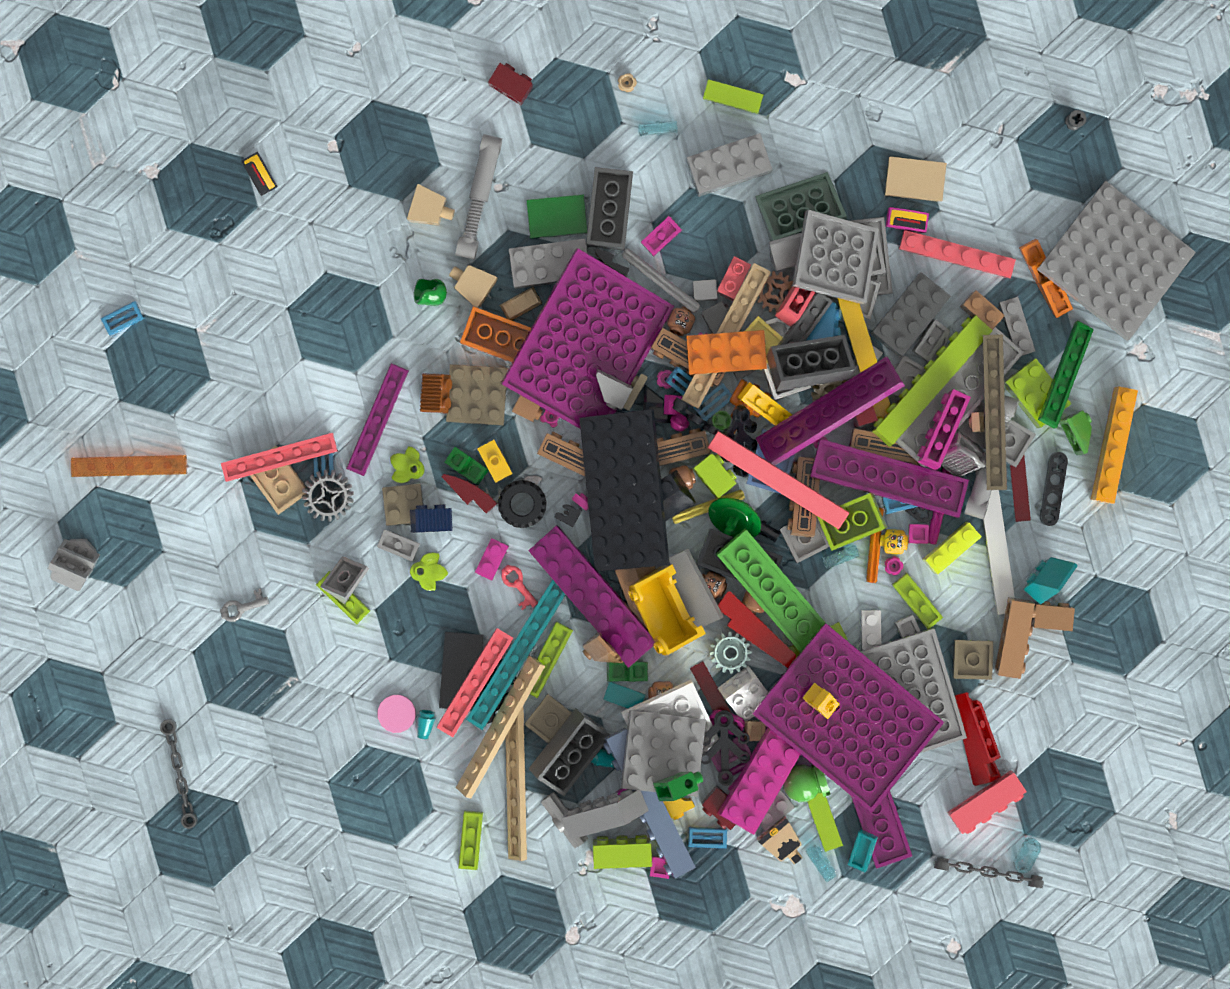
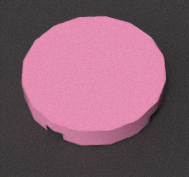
(396, 713)

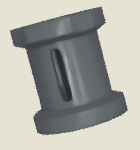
(1070, 122)

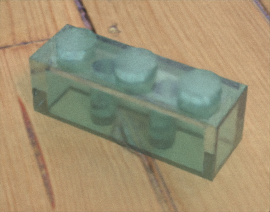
(840, 556)
(821, 863)

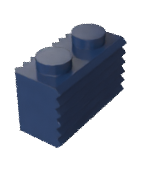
(431, 520)

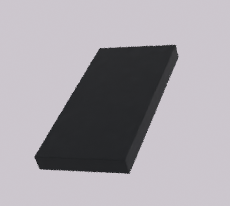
(459, 656)

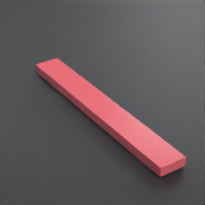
(778, 479)

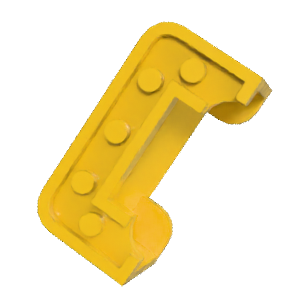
(664, 611)

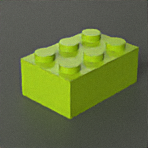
(1031, 387)
(714, 475)
(861, 522)
(622, 852)

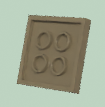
(477, 395)

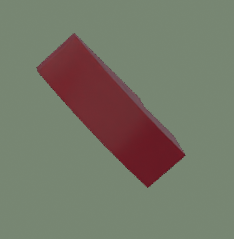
(470, 492)

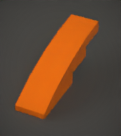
(1053, 295)

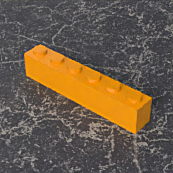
(1114, 445)

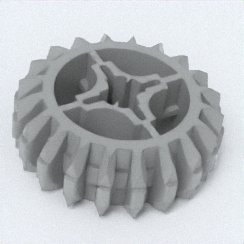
(335, 492)

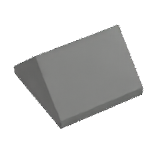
(784, 251)
(344, 579)

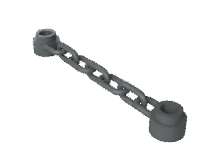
(164, 730)
(1034, 881)

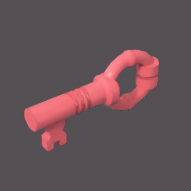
(518, 583)

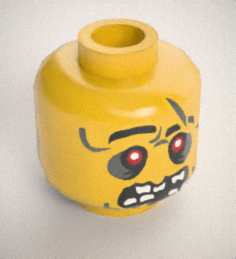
(894, 541)

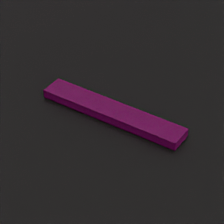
(377, 419)

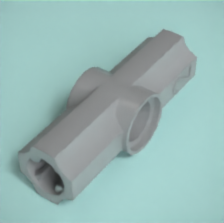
(557, 812)

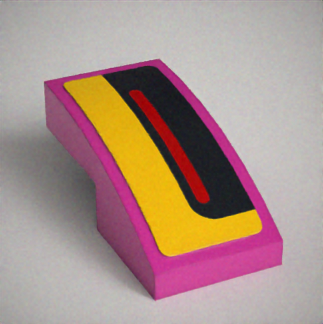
(907, 220)

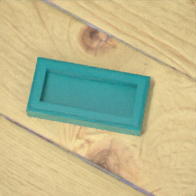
(623, 695)
(862, 850)

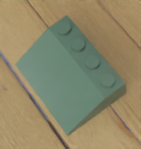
(785, 207)

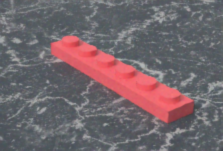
(957, 254)
(279, 457)
(474, 682)

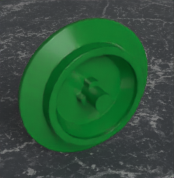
(733, 516)

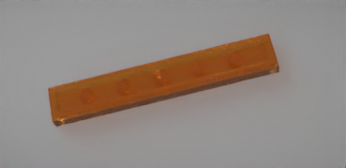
(129, 466)

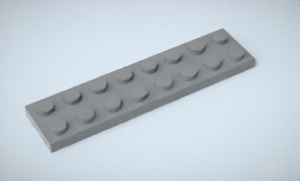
(967, 380)
(1017, 436)

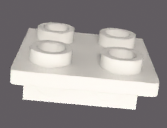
(743, 693)

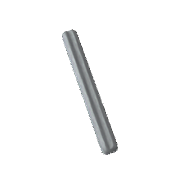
(660, 280)

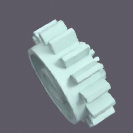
(733, 662)

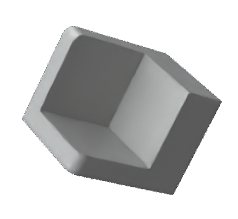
(704, 290)

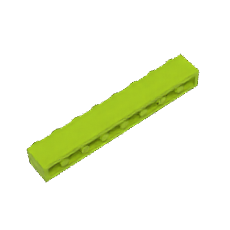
(931, 382)

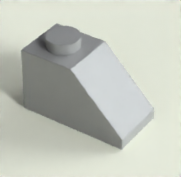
(613, 390)

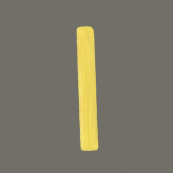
(703, 508)

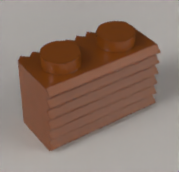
(435, 393)

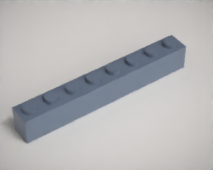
(657, 818)

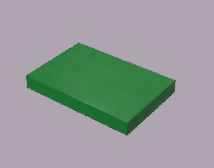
(557, 216)

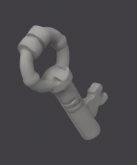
(241, 608)

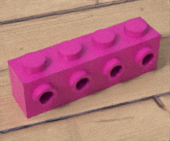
(944, 429)

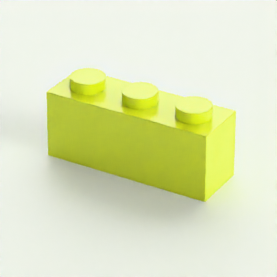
(951, 548)

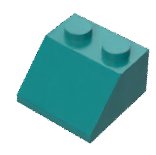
(1049, 578)

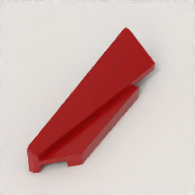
(754, 630)
(980, 742)

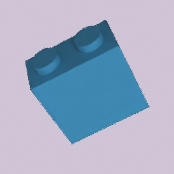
(828, 324)

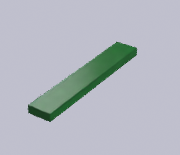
(1065, 374)

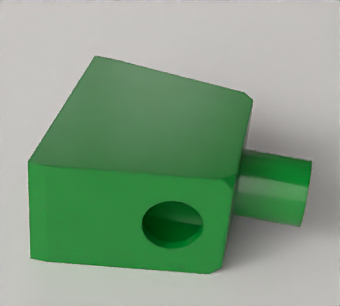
(677, 785)

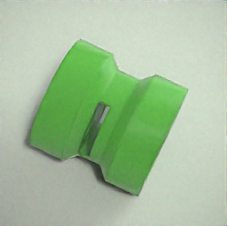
(721, 420)

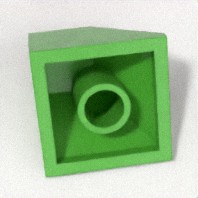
(1078, 431)

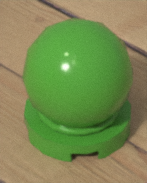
(805, 783)

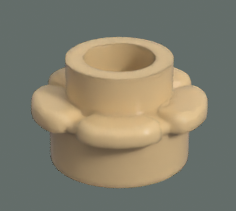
(627, 77)

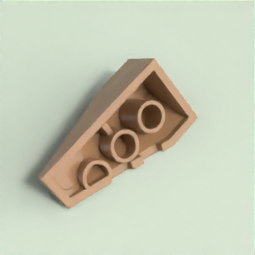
(600, 650)

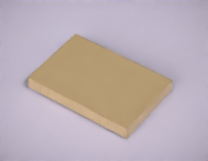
(915, 179)
(280, 486)

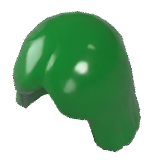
(426, 296)

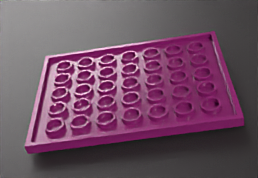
(586, 325)
(867, 736)

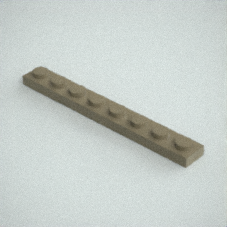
(994, 412)

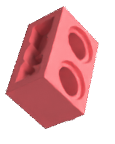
(733, 278)

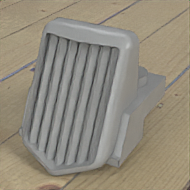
(963, 456)
(73, 563)

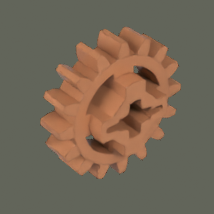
(782, 287)

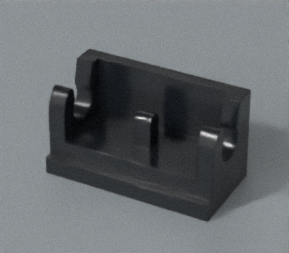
(572, 517)

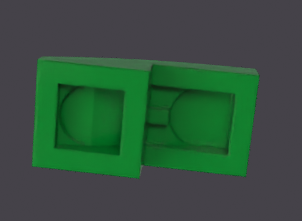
(466, 465)
(620, 672)

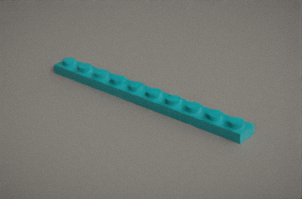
(516, 656)

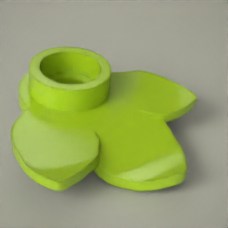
(404, 463)
(431, 571)

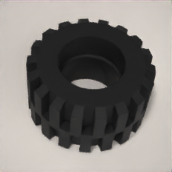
(510, 491)

